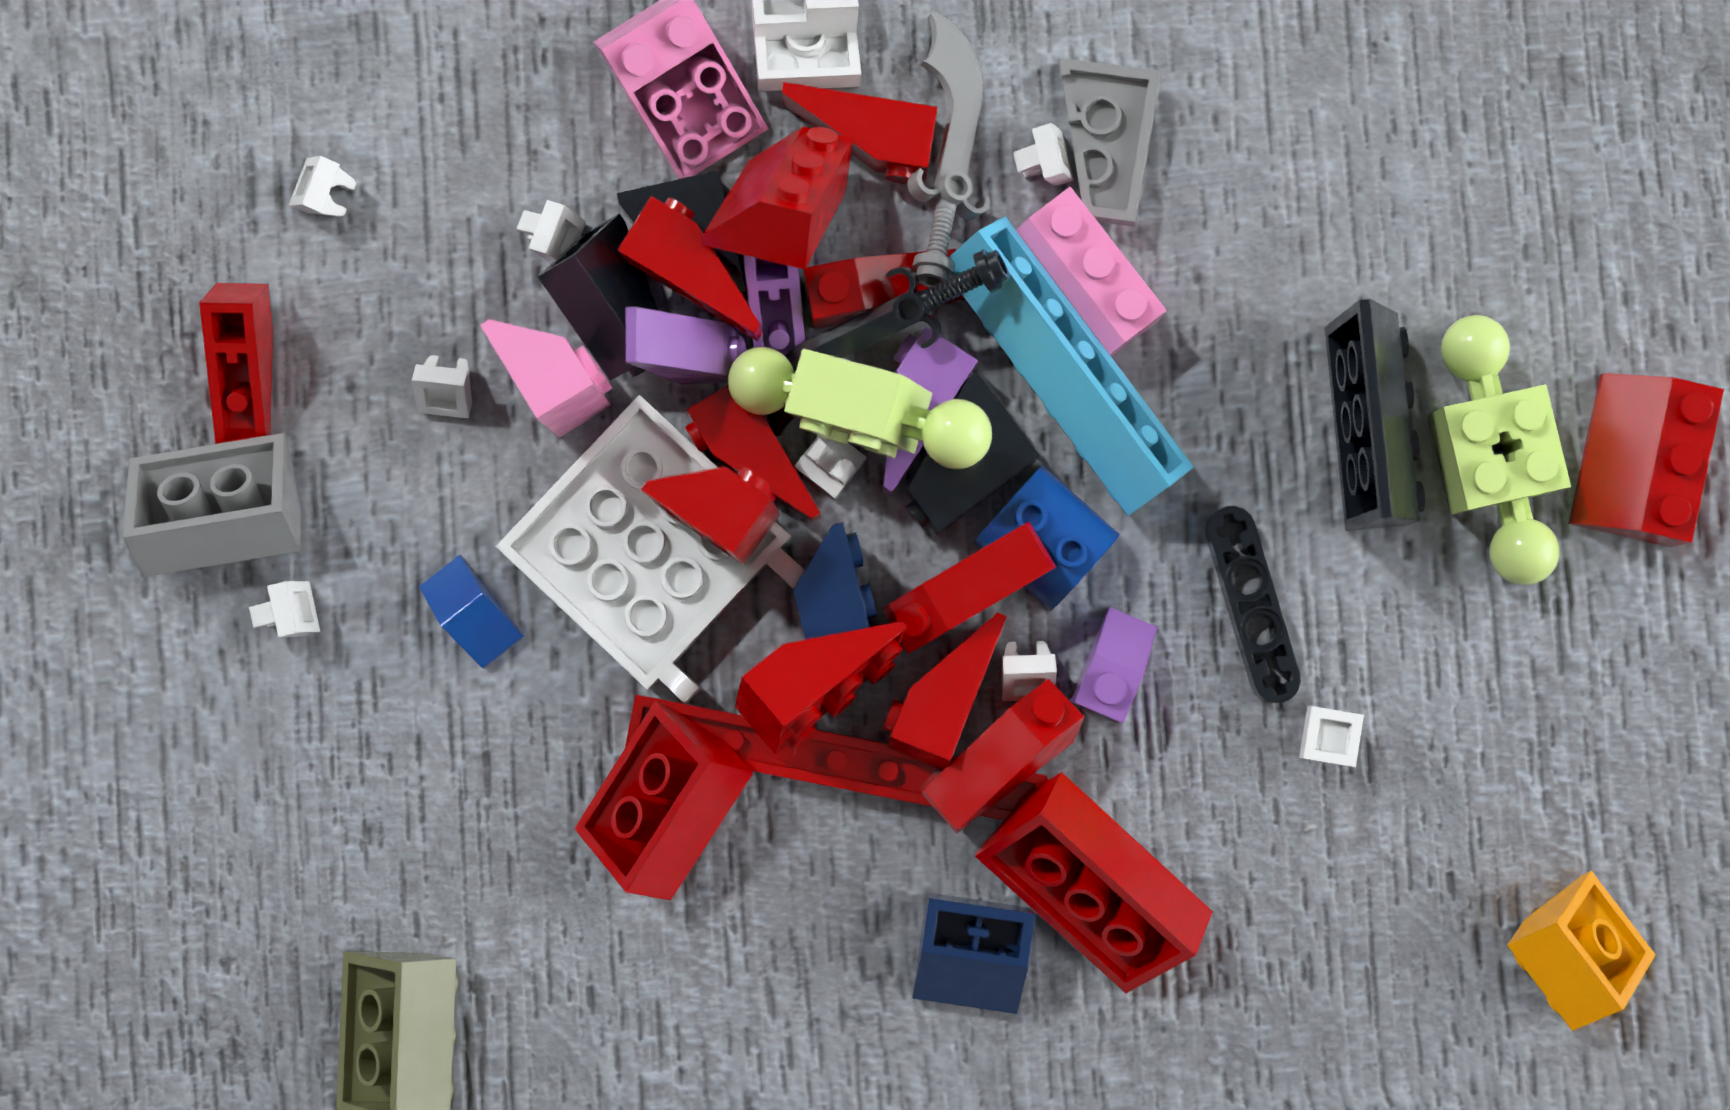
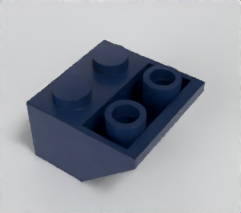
(829, 589)
(973, 953)

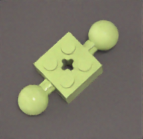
(860, 406)
(1525, 426)

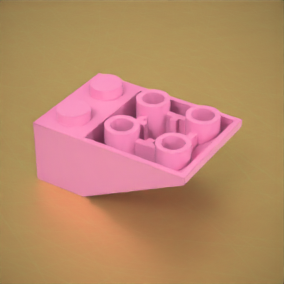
(681, 85)

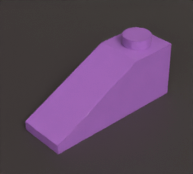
(776, 303)
(681, 346)
(938, 369)

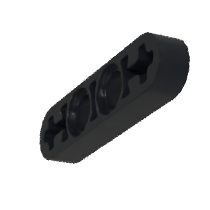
(1261, 601)

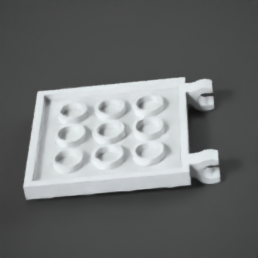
(624, 563)

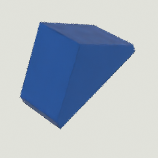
(470, 612)

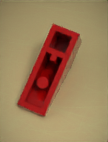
(885, 132)
(671, 251)
(855, 285)
(238, 359)
(747, 441)
(970, 586)
(940, 702)
(1005, 755)

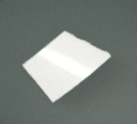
(806, 43)

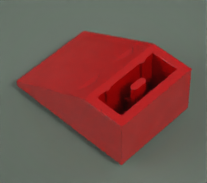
(814, 677)

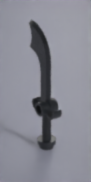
(897, 315)

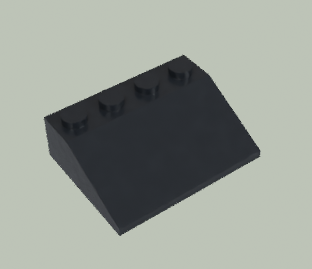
(1373, 418)

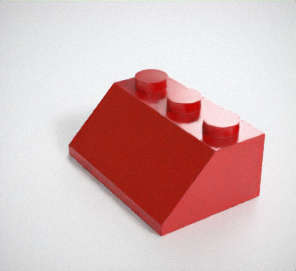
(784, 198)
(1646, 457)
(719, 506)
(662, 803)

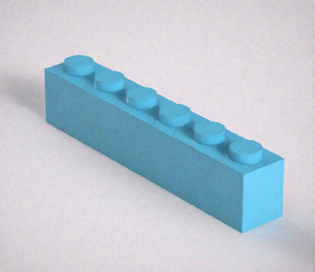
(1072, 372)

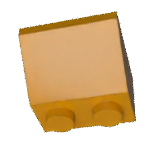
(1582, 952)

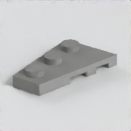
(1110, 134)

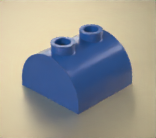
(1066, 527)

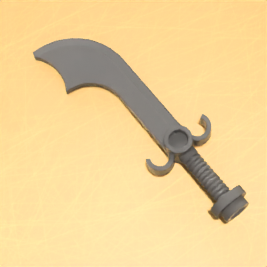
(960, 74)

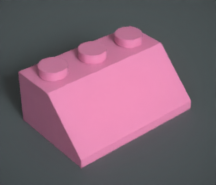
(1091, 271)
(554, 378)

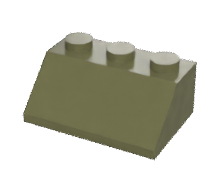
(396, 1031)

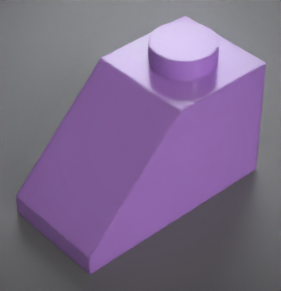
(1114, 666)

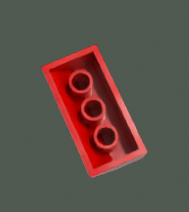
(1096, 884)

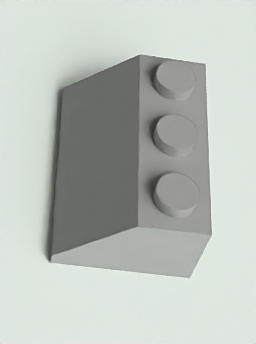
(212, 505)

